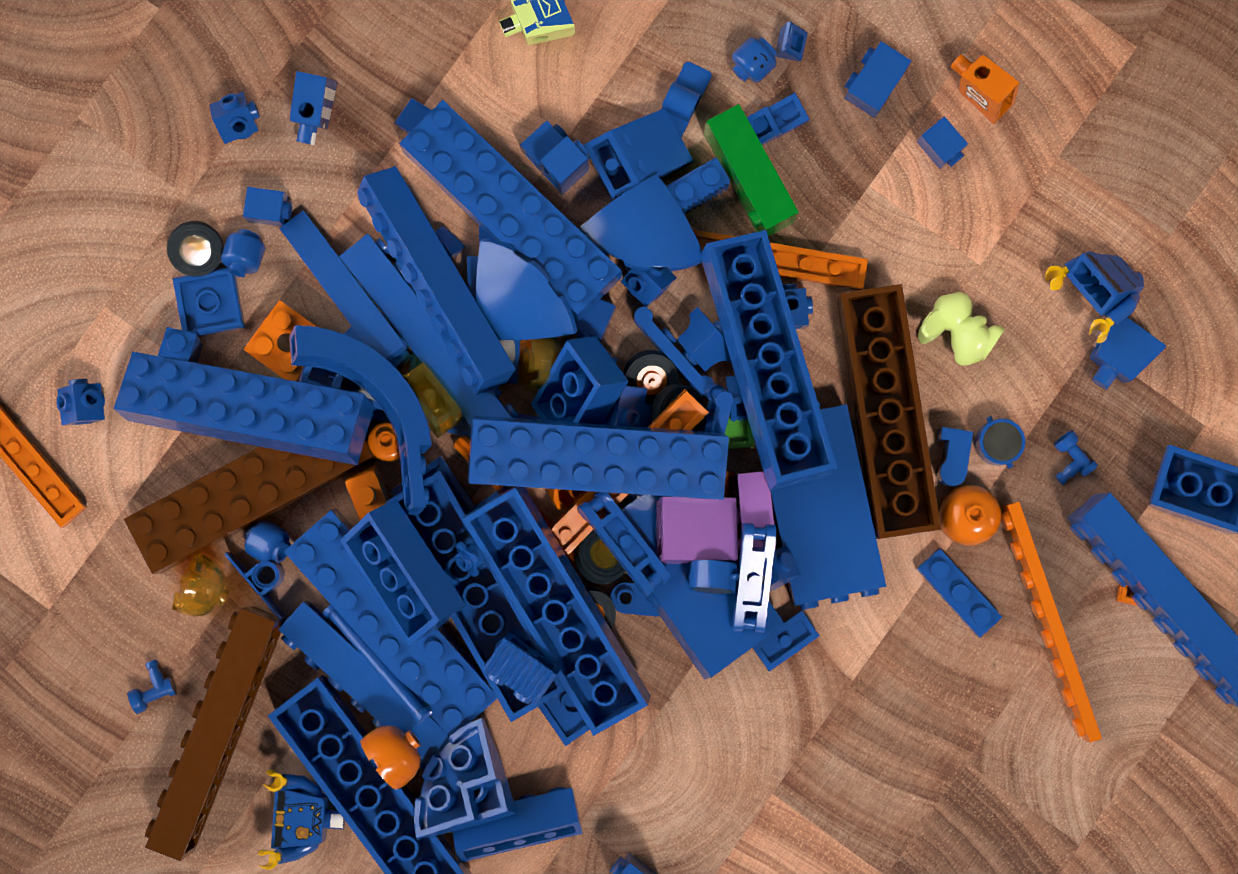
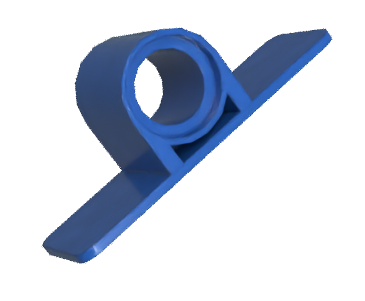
(685, 95)
(254, 578)

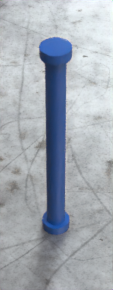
(394, 683)

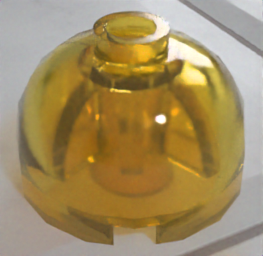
(537, 361)
(200, 588)

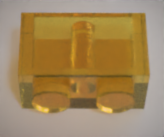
(437, 404)

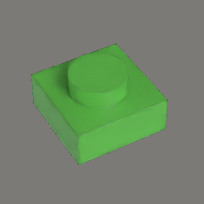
(739, 434)

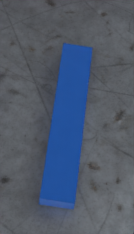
(342, 286)

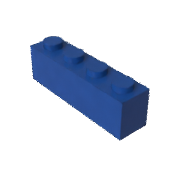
(536, 822)

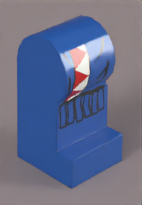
(955, 456)

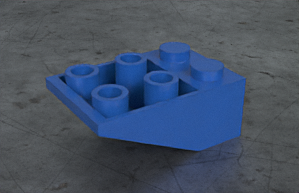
(637, 153)

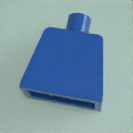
(1124, 353)

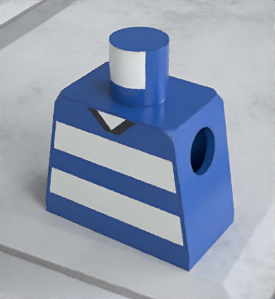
(312, 92)

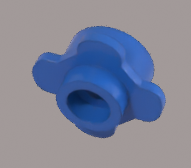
(469, 558)

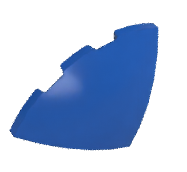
(645, 229)
(518, 296)
(463, 785)

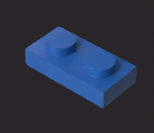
(786, 641)

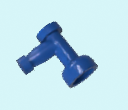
(1081, 462)
(161, 688)

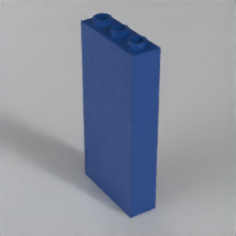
(830, 526)
(695, 618)

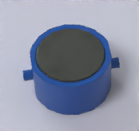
(1000, 442)
(713, 576)

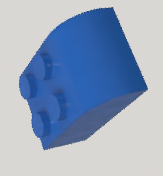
(580, 384)
(1197, 489)

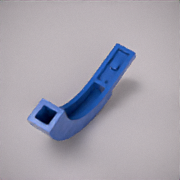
(378, 377)

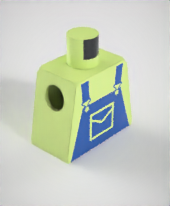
(538, 20)

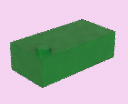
(750, 171)

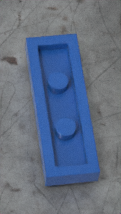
(959, 593)

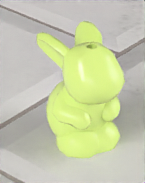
(969, 334)

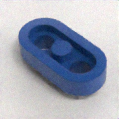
(639, 604)

